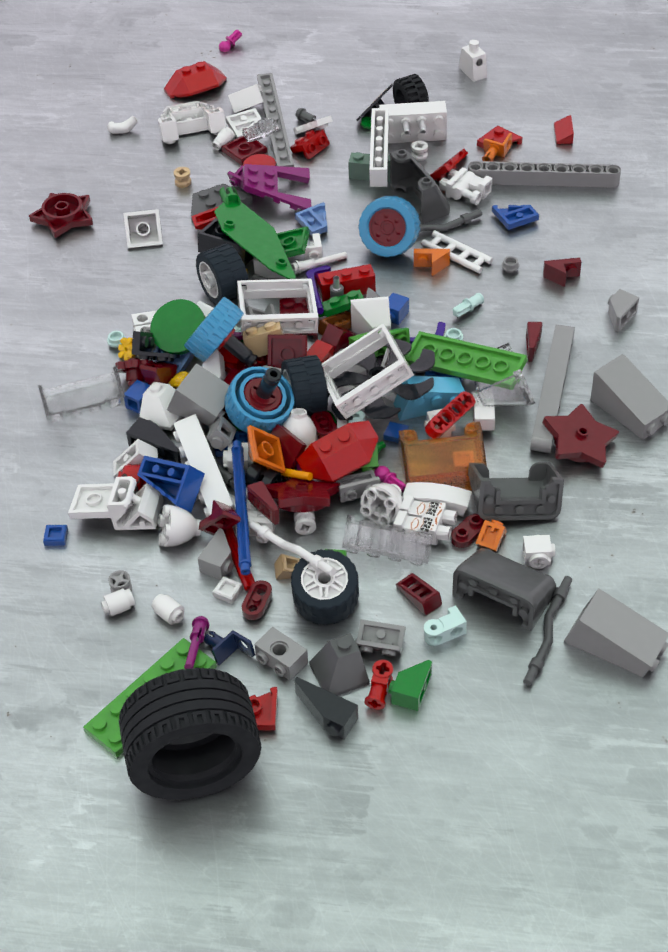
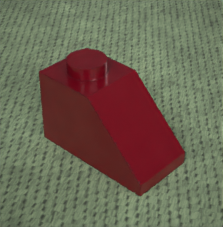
(337, 337)
(158, 372)

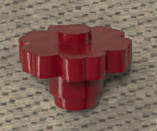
(132, 369)

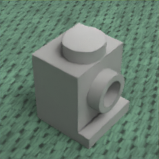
(219, 439)

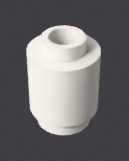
(117, 602)
(168, 609)

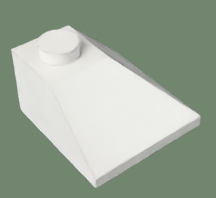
(369, 314)
(155, 405)

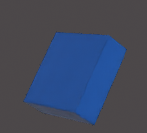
(392, 431)
(55, 535)

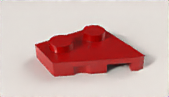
(499, 135)

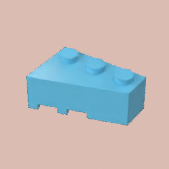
(441, 394)

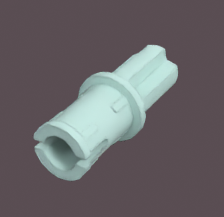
(468, 305)

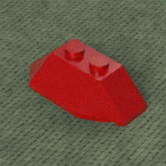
(194, 80)
(340, 452)

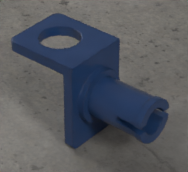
(226, 646)

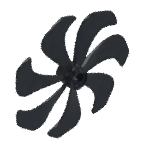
(378, 408)

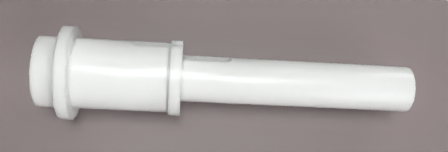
(308, 264)

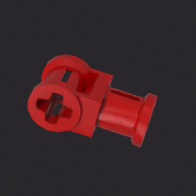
(380, 683)

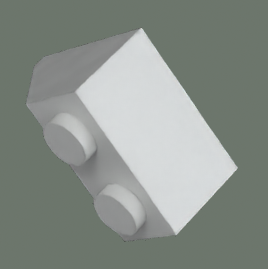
(143, 228)

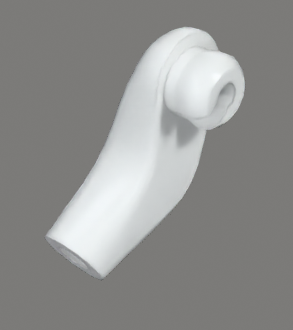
(123, 127)

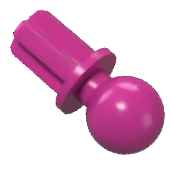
(225, 46)
(387, 477)

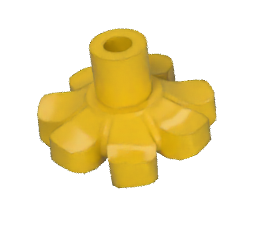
(125, 349)

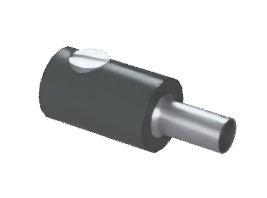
(336, 288)

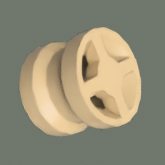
(182, 177)

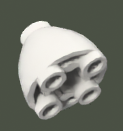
(301, 426)
(381, 502)
(176, 526)

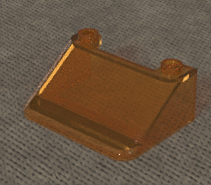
(441, 459)

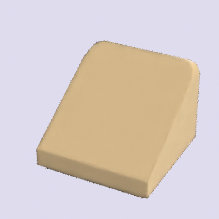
(284, 566)

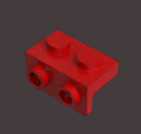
(311, 143)

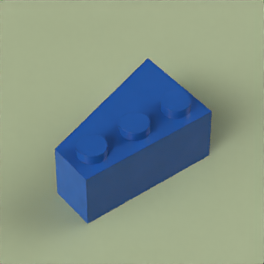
(173, 480)

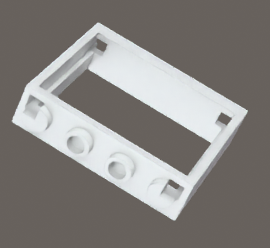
(279, 288)
(373, 387)

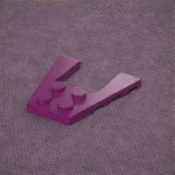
(263, 181)

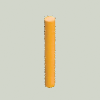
(297, 474)

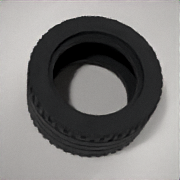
(189, 734)

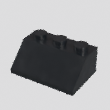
(212, 236)

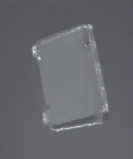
(506, 393)

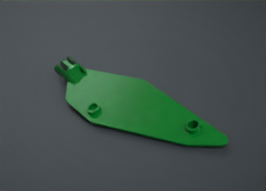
(252, 233)

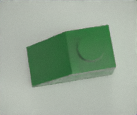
(411, 685)

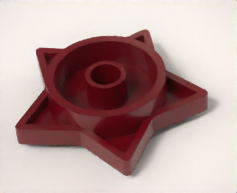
(63, 212)
(580, 436)
(302, 495)

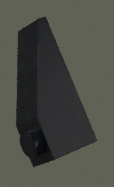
(153, 435)
(331, 711)

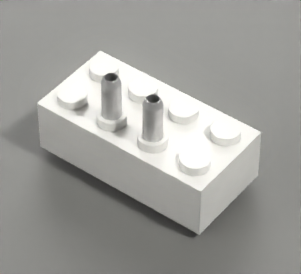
(417, 121)

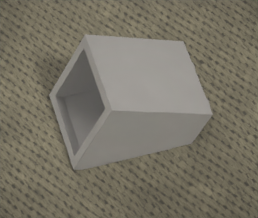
(200, 395)

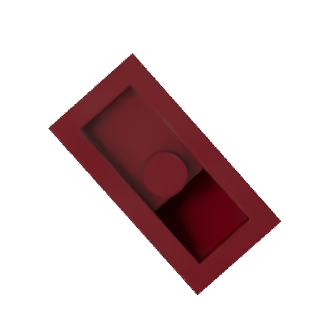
(560, 269)
(221, 517)

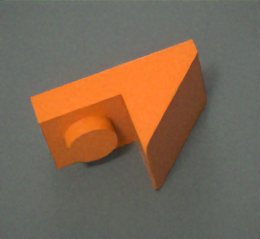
(434, 258)

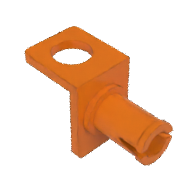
(495, 148)

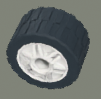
(219, 272)
(307, 383)
(325, 597)

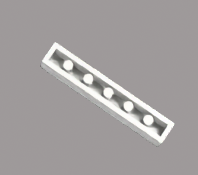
(379, 147)
(200, 457)

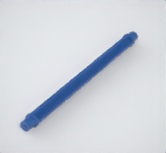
(241, 508)

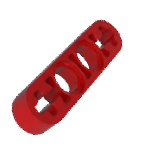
(450, 414)

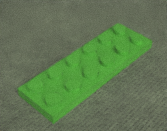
(466, 358)
(105, 725)

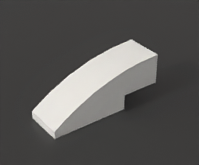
(485, 415)
(454, 497)

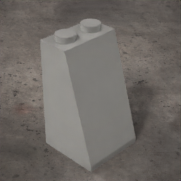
(629, 397)
(618, 635)

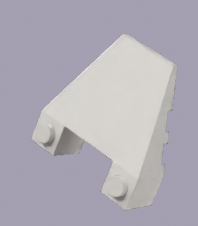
(188, 119)

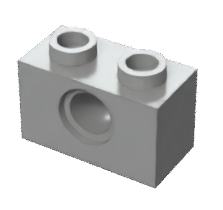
(281, 653)

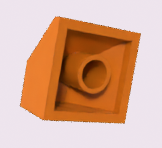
(265, 449)

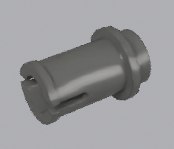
(302, 114)

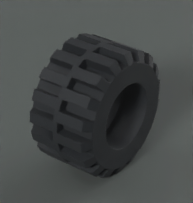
(409, 90)

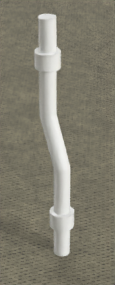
(315, 561)

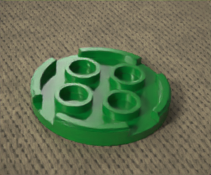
(175, 324)

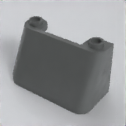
(411, 176)
(517, 498)
(505, 582)

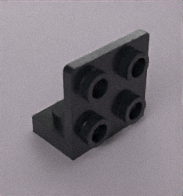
(142, 346)

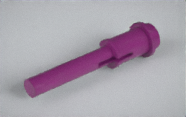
(200, 626)

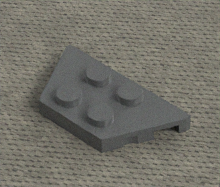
(210, 198)

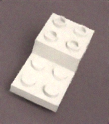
(119, 503)

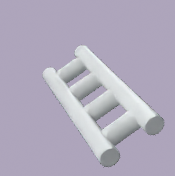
(460, 259)

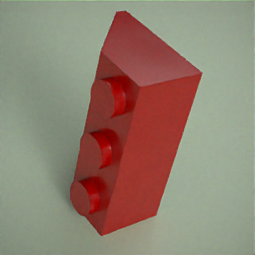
(351, 278)

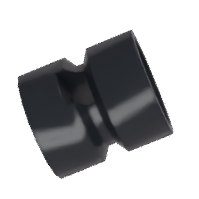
(258, 473)

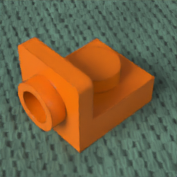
(491, 535)

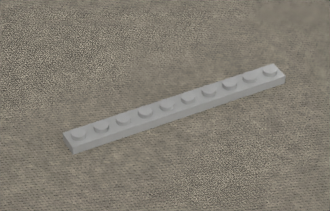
(273, 110)

